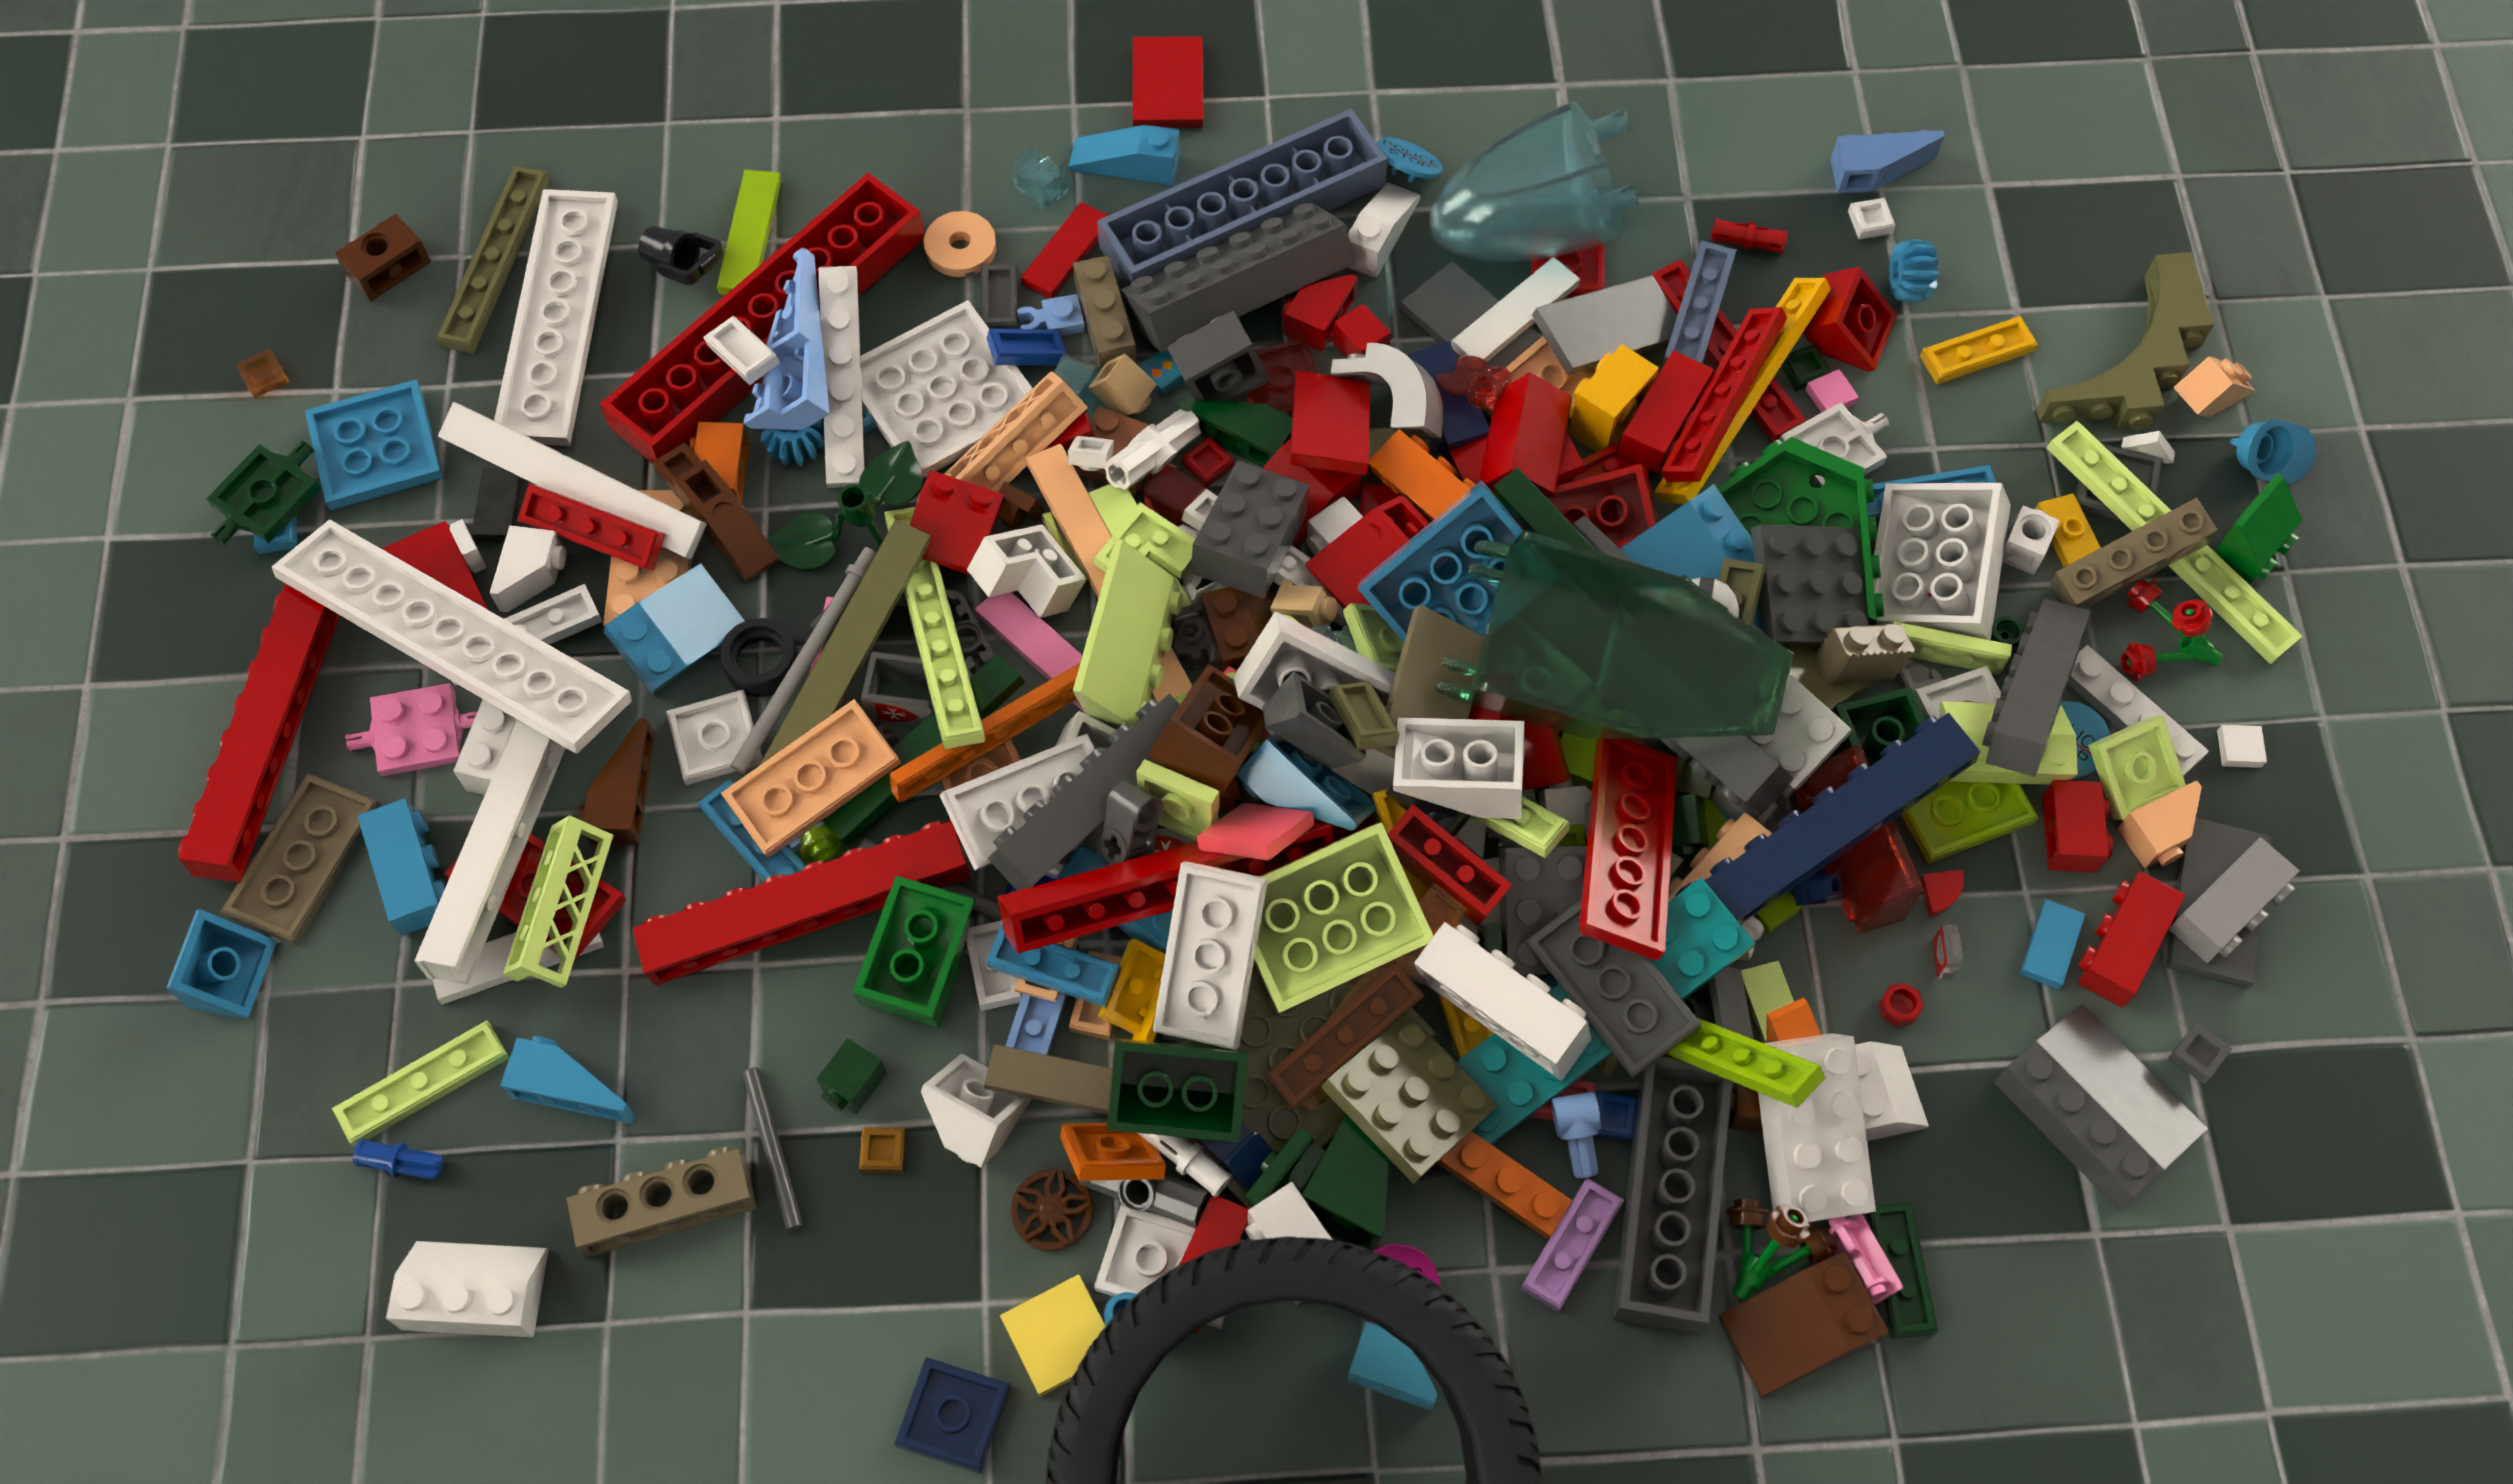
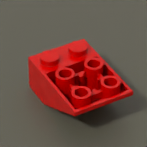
(1364, 548)

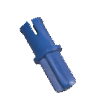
(397, 1159)

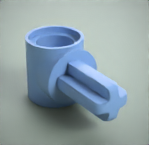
(1577, 1120)

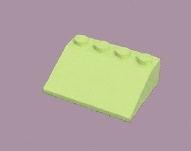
(1127, 637)
(1336, 917)

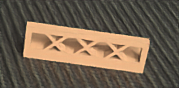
(1019, 434)

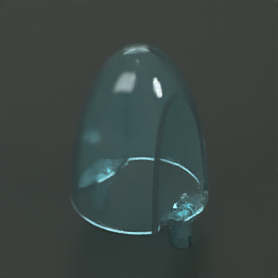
(1535, 191)

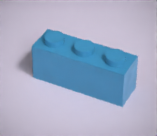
(403, 864)

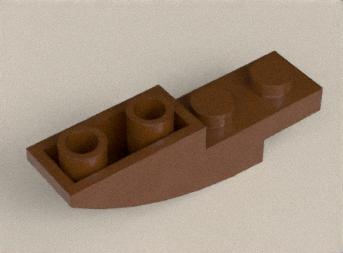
(714, 503)

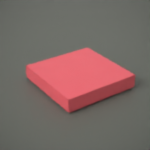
(1255, 831)

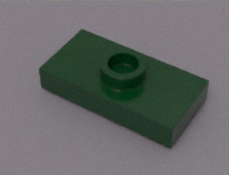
(1278, 1167)

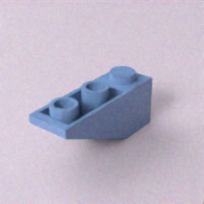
(1875, 160)

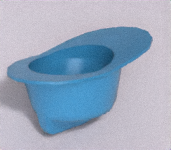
(2276, 448)

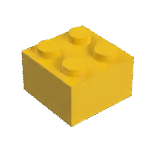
(1610, 398)

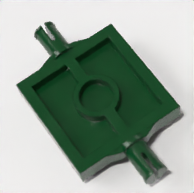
(263, 493)

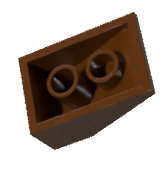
(1209, 732)
(1803, 1324)

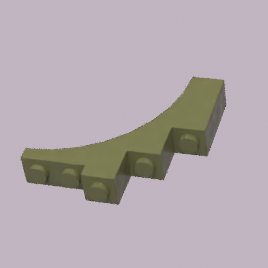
(2131, 390)

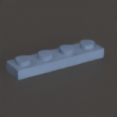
(1701, 301)

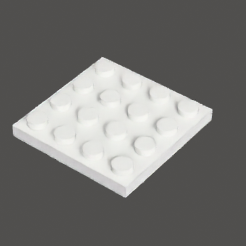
(939, 387)

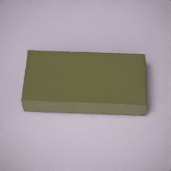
(1364, 715)

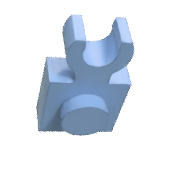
(1056, 314)

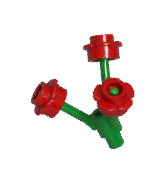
(2189, 621)

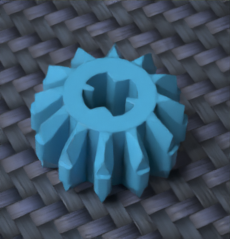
(1913, 270)
(794, 444)

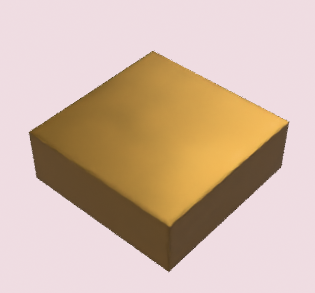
(882, 1150)

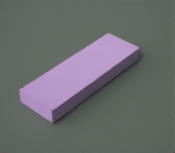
(1572, 1244)

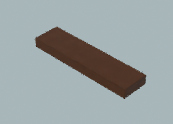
(1344, 1035)

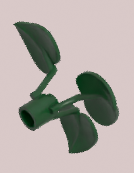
(807, 538)

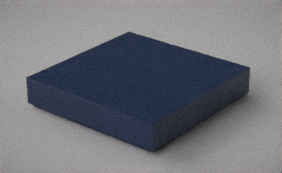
(952, 1415)

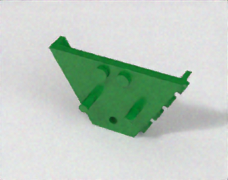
(1779, 493)

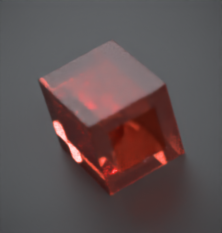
(1170, 494)

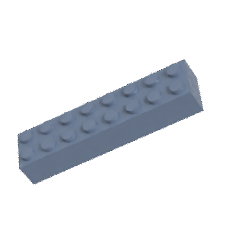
(1317, 165)

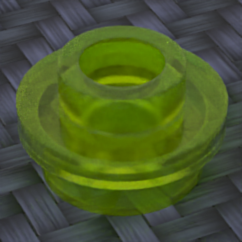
(819, 844)

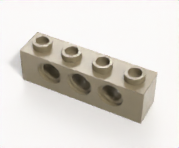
(2134, 556)
(728, 1197)

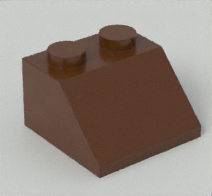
(1235, 623)

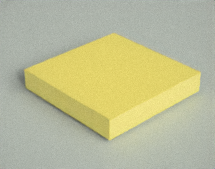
(1054, 1333)

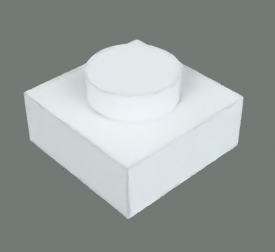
(1090, 452)

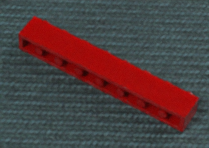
(258, 738)
(1125, 891)
(796, 903)

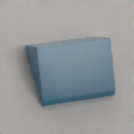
(220, 966)

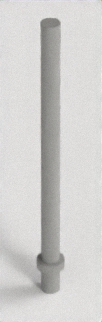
(803, 661)

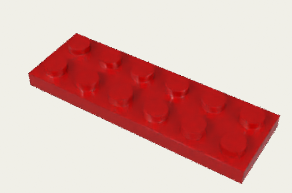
(1629, 847)

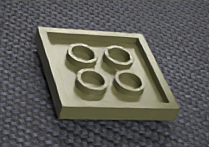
(1409, 1097)

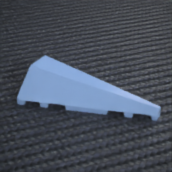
(796, 389)

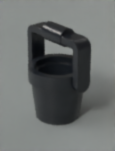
(678, 253)

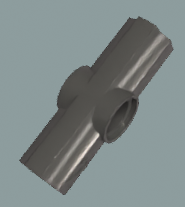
(1166, 1197)

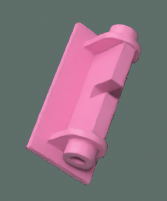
(1866, 1256)

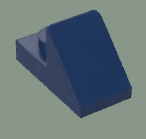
(1241, 1158)

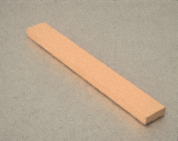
(1087, 536)

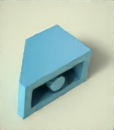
(1391, 1368)

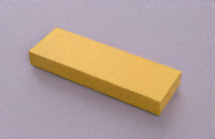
(1978, 350)

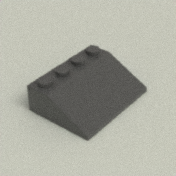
(2100, 1106)

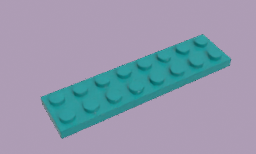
(1698, 946)

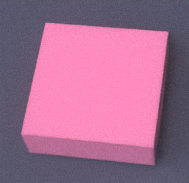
(1831, 390)

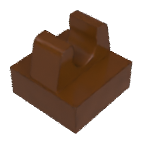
(1018, 507)

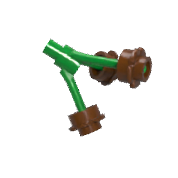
(1787, 1228)

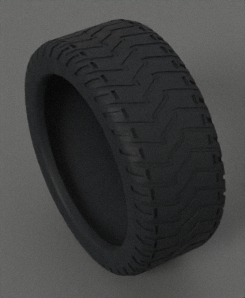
(1449, 1342)

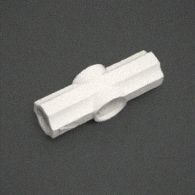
(1152, 449)

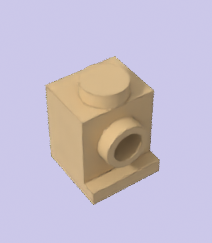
(1305, 604)

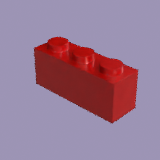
(1665, 411)
(1441, 859)
(2129, 938)

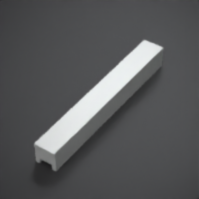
(489, 856)

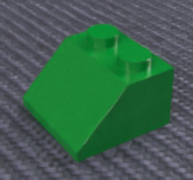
(2262, 532)

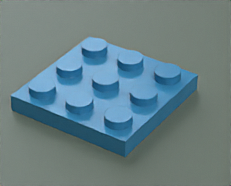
(373, 444)

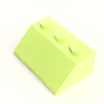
(2057, 763)

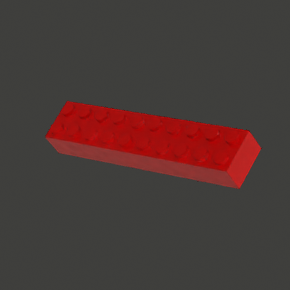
(691, 383)

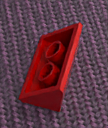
(1527, 433)

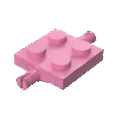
(414, 729)

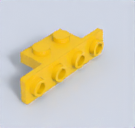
(1136, 991)

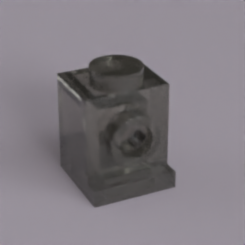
(1192, 637)

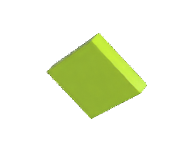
(1967, 816)

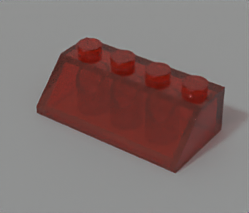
(1876, 873)

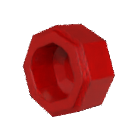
(1901, 1005)

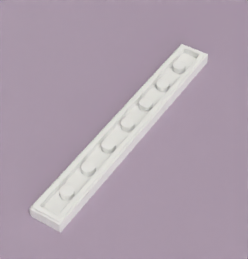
(568, 477)

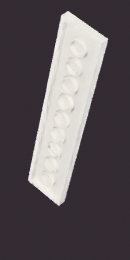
(453, 636)

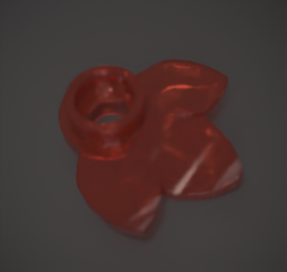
(1476, 381)

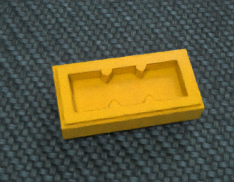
(2073, 534)

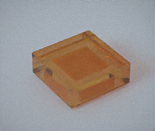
(262, 373)

